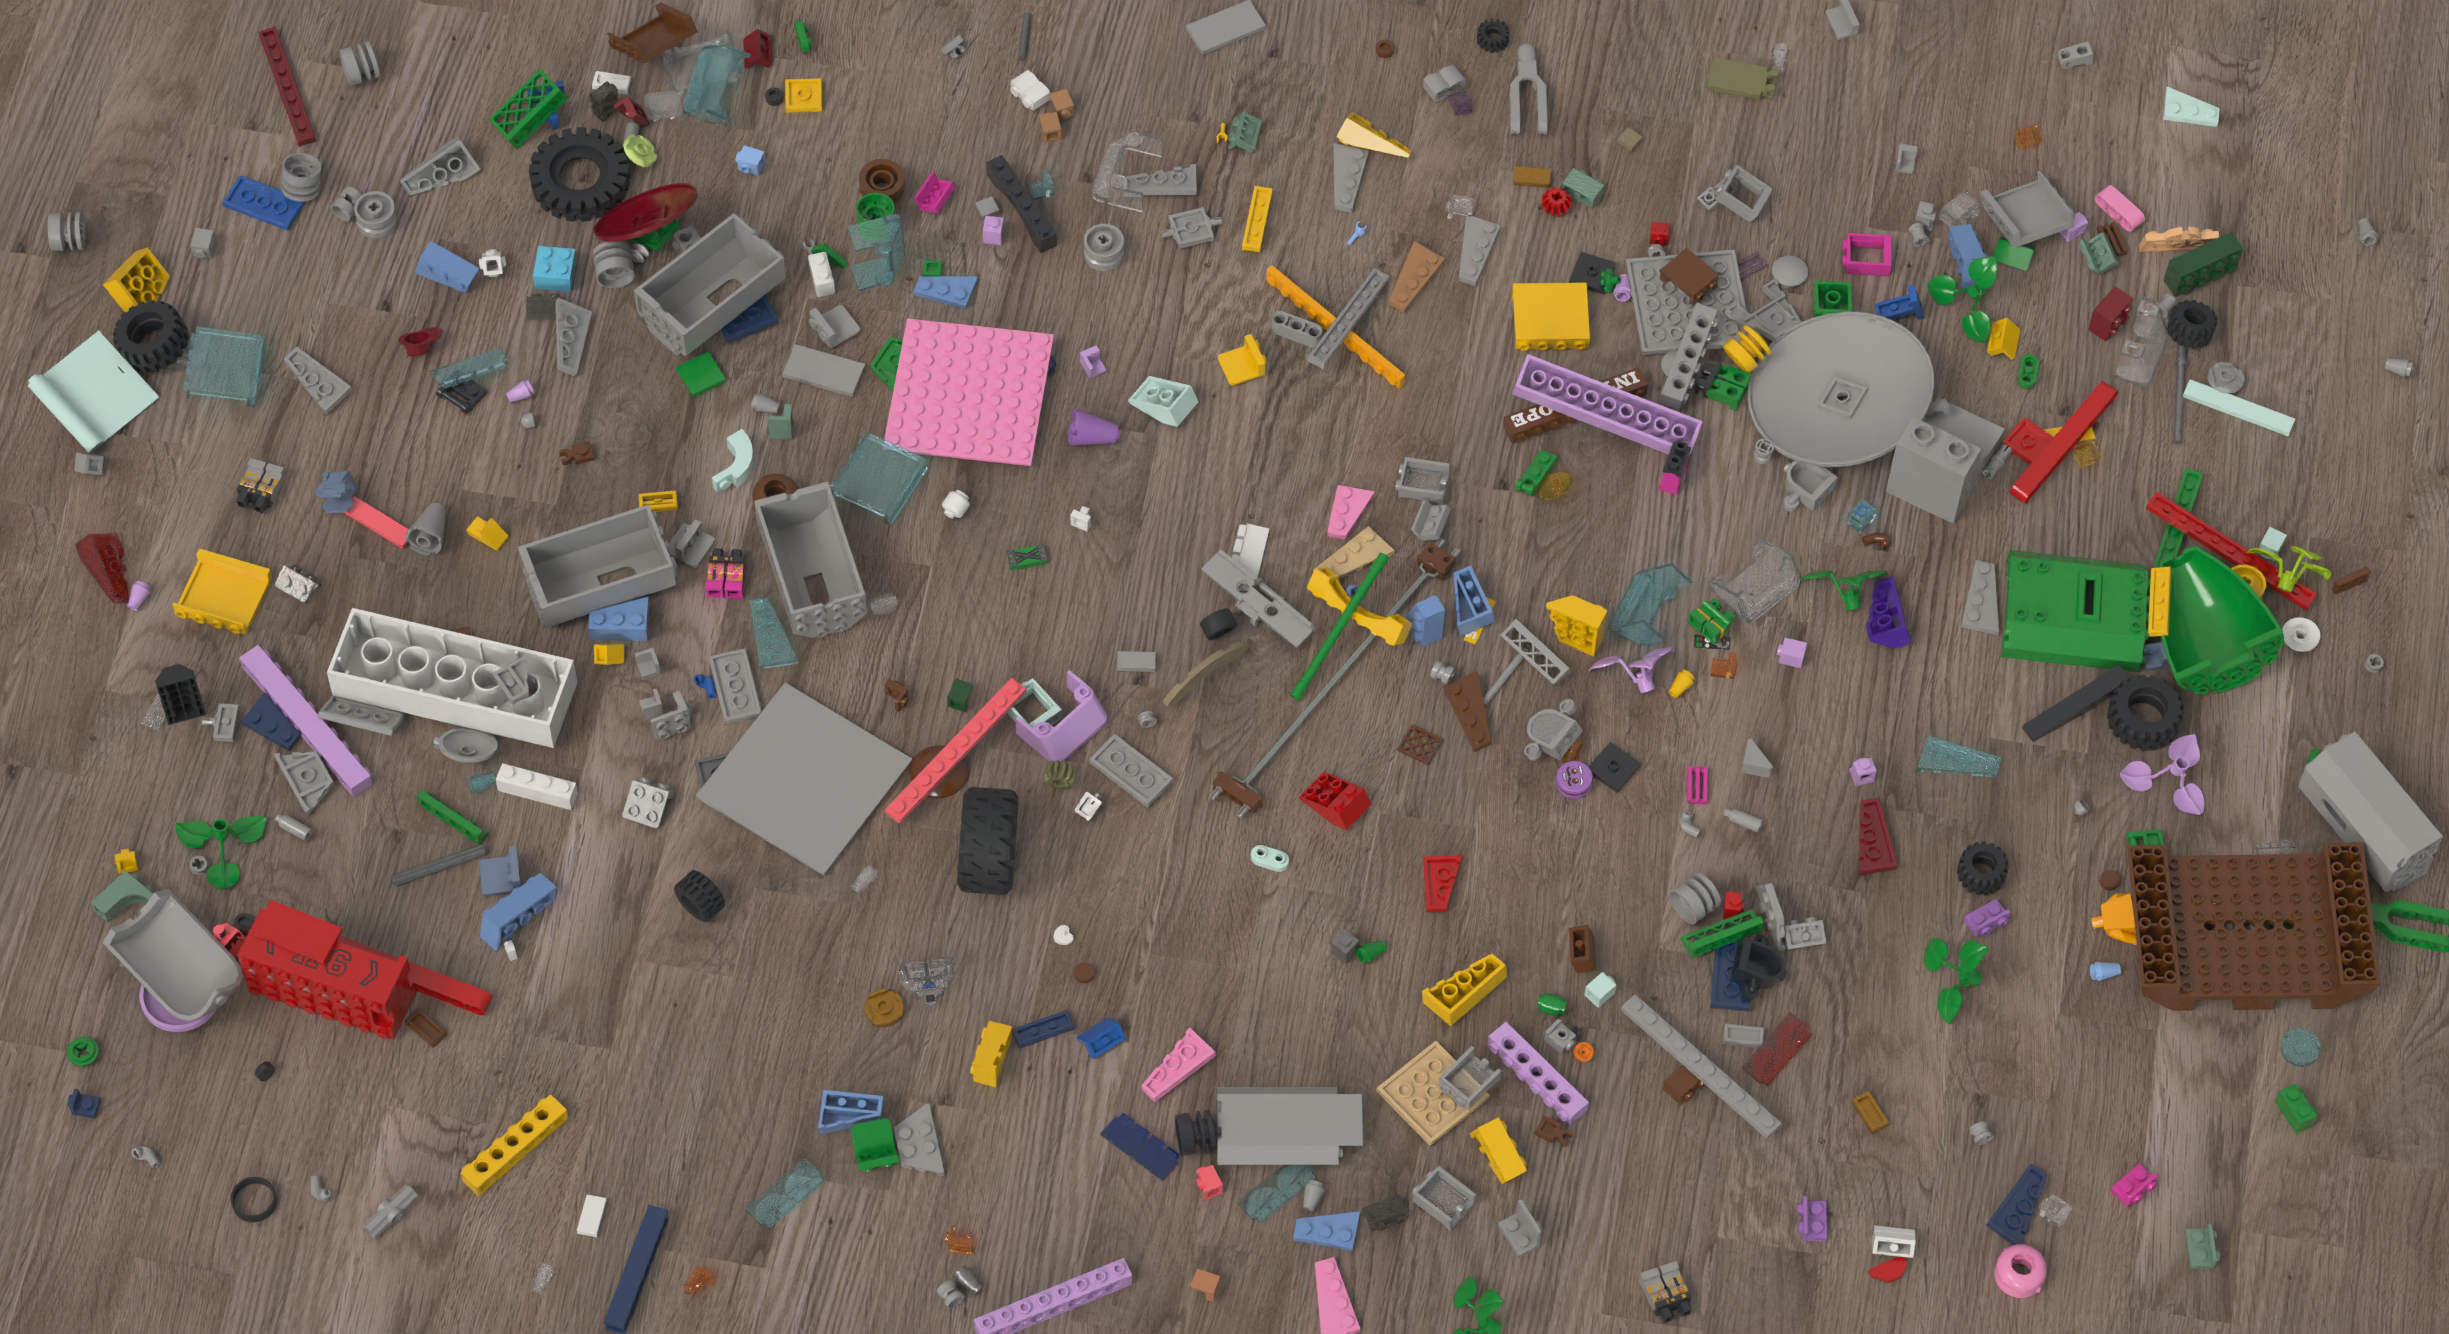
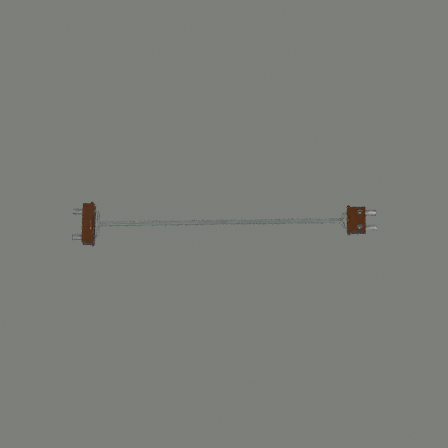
(1432, 560)

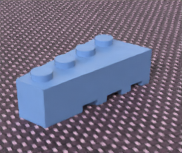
(516, 910)

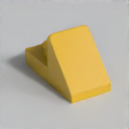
(488, 533)

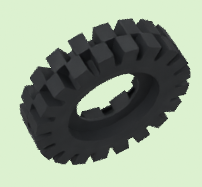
(562, 200)

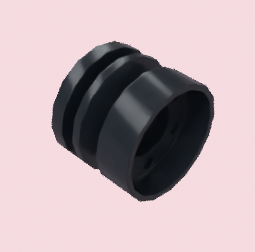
(1196, 1132)

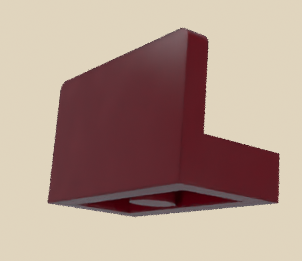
(759, 46)

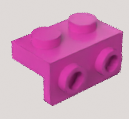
(933, 194)

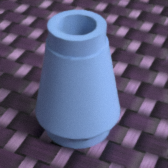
(2104, 970)

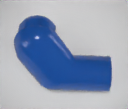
(705, 683)

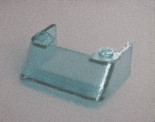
(710, 81)
(885, 237)
(1642, 601)

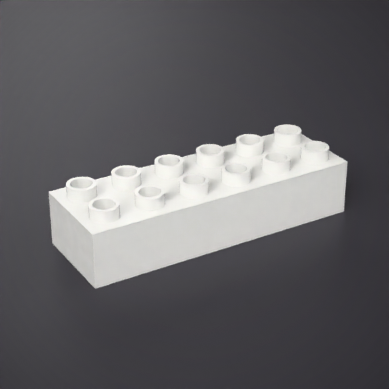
(449, 677)

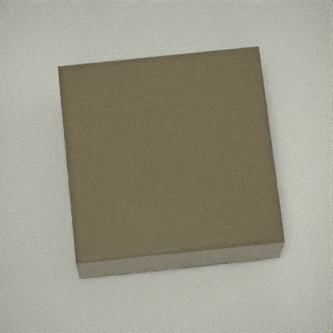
(1629, 139)

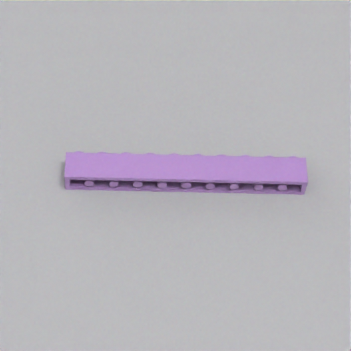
(302, 716)

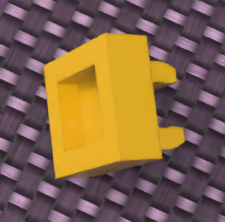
(126, 861)

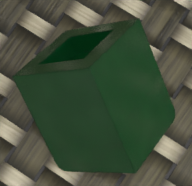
(959, 695)

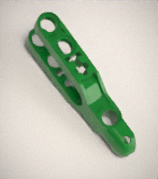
(2407, 935)

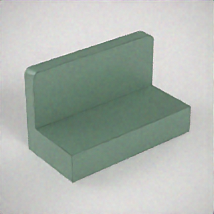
(780, 426)

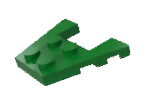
(887, 361)

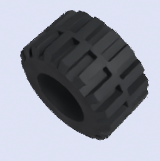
(2192, 324)
(1979, 881)
(699, 896)

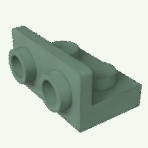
(1244, 132)
(2201, 1247)

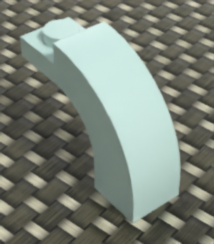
(740, 470)

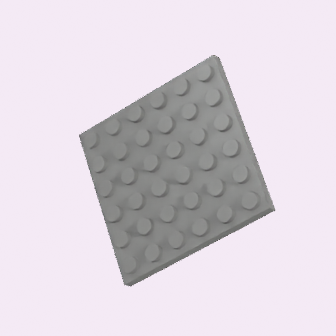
(1665, 310)

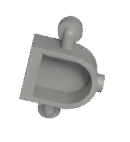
(1807, 484)
(1552, 731)

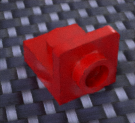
(1659, 233)

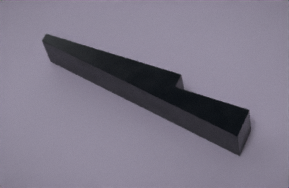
(2075, 704)

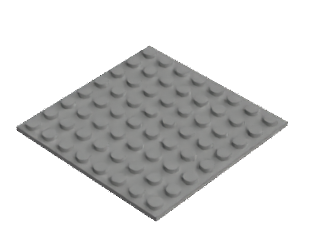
(804, 778)

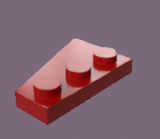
(1439, 880)

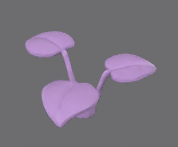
(1643, 678)
(2185, 754)

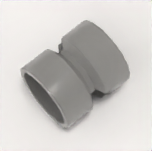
(344, 205)

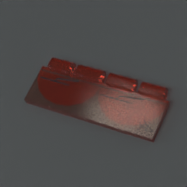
(1772, 1052)

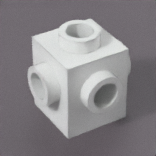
(489, 269)

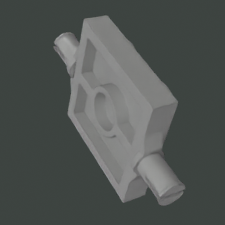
(1191, 227)

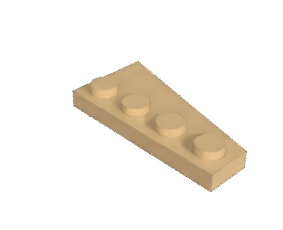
(1357, 553)

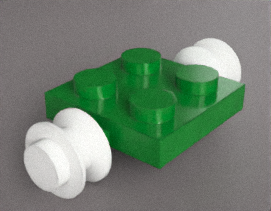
(652, 241)

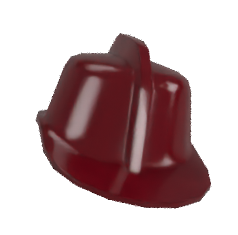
(421, 341)

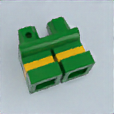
(1711, 621)

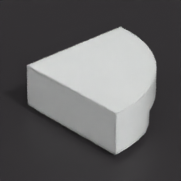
(510, 950)

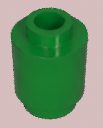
(1551, 1004)

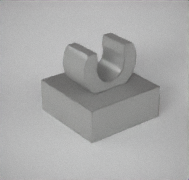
(952, 45)

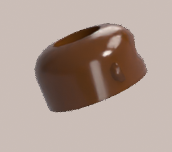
(882, 172)
(773, 484)

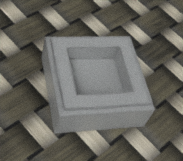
(987, 207)

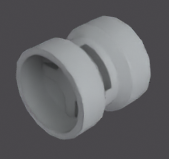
(1763, 451)
(1442, 672)
(950, 1294)

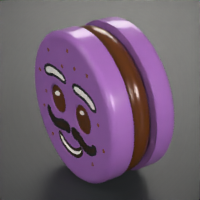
(1574, 779)

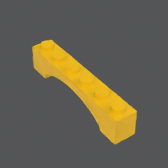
(1326, 585)

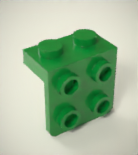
(874, 1144)

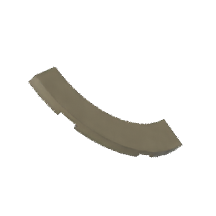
(1203, 669)

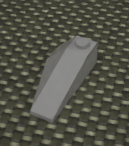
(444, 166)

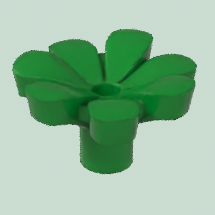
(1610, 280)

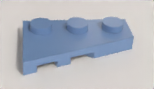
(947, 289)
(1328, 1230)

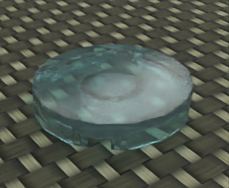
(2300, 1047)

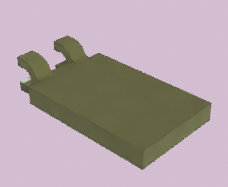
(1742, 79)

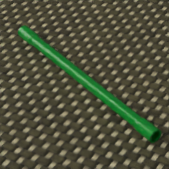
(1303, 683)

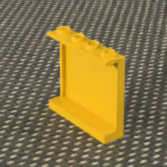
(1551, 316)
(223, 592)

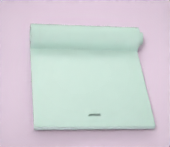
(93, 392)

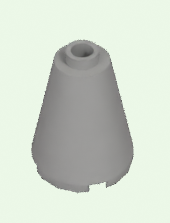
(428, 530)

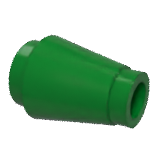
(1370, 951)

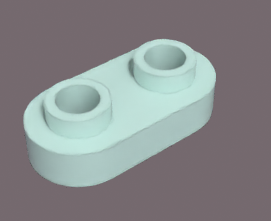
(1268, 859)

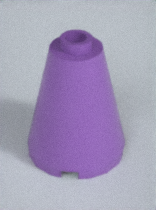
(1091, 429)

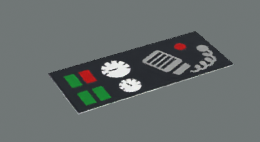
(1701, 642)

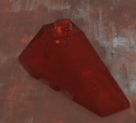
(103, 559)

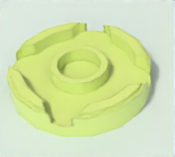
(640, 150)

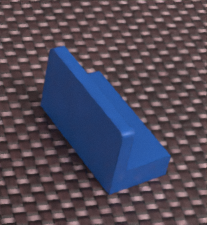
(1102, 1037)

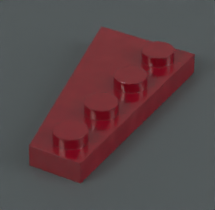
(1875, 845)

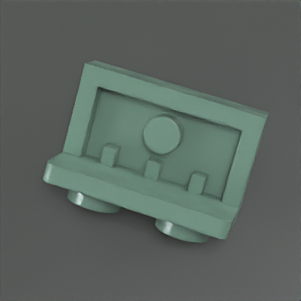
(2099, 253)

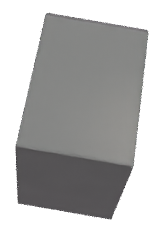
(1755, 761)

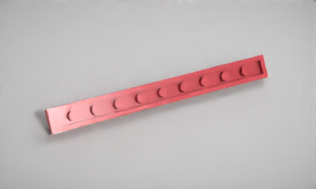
(955, 750)

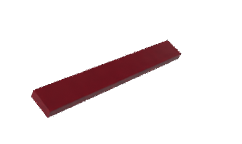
(287, 86)

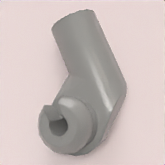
(1686, 824)

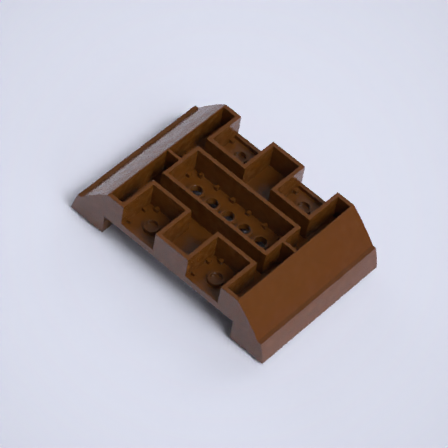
(2322, 959)

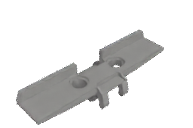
(1232, 575)

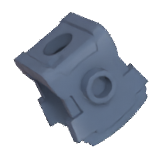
(339, 489)

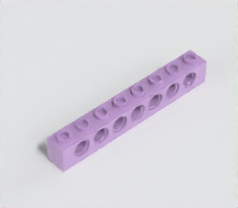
(1056, 1300)

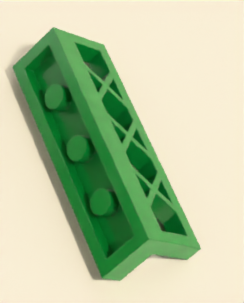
(1722, 937)

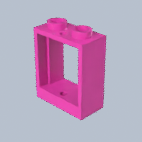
(1867, 241)

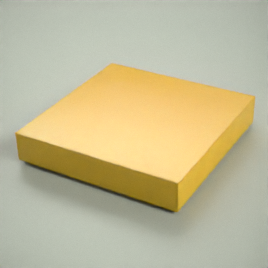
(803, 95)

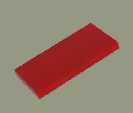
(297, 931)

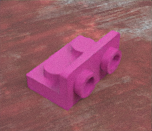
(2134, 1184)

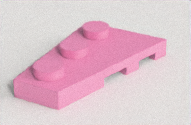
(1346, 510)

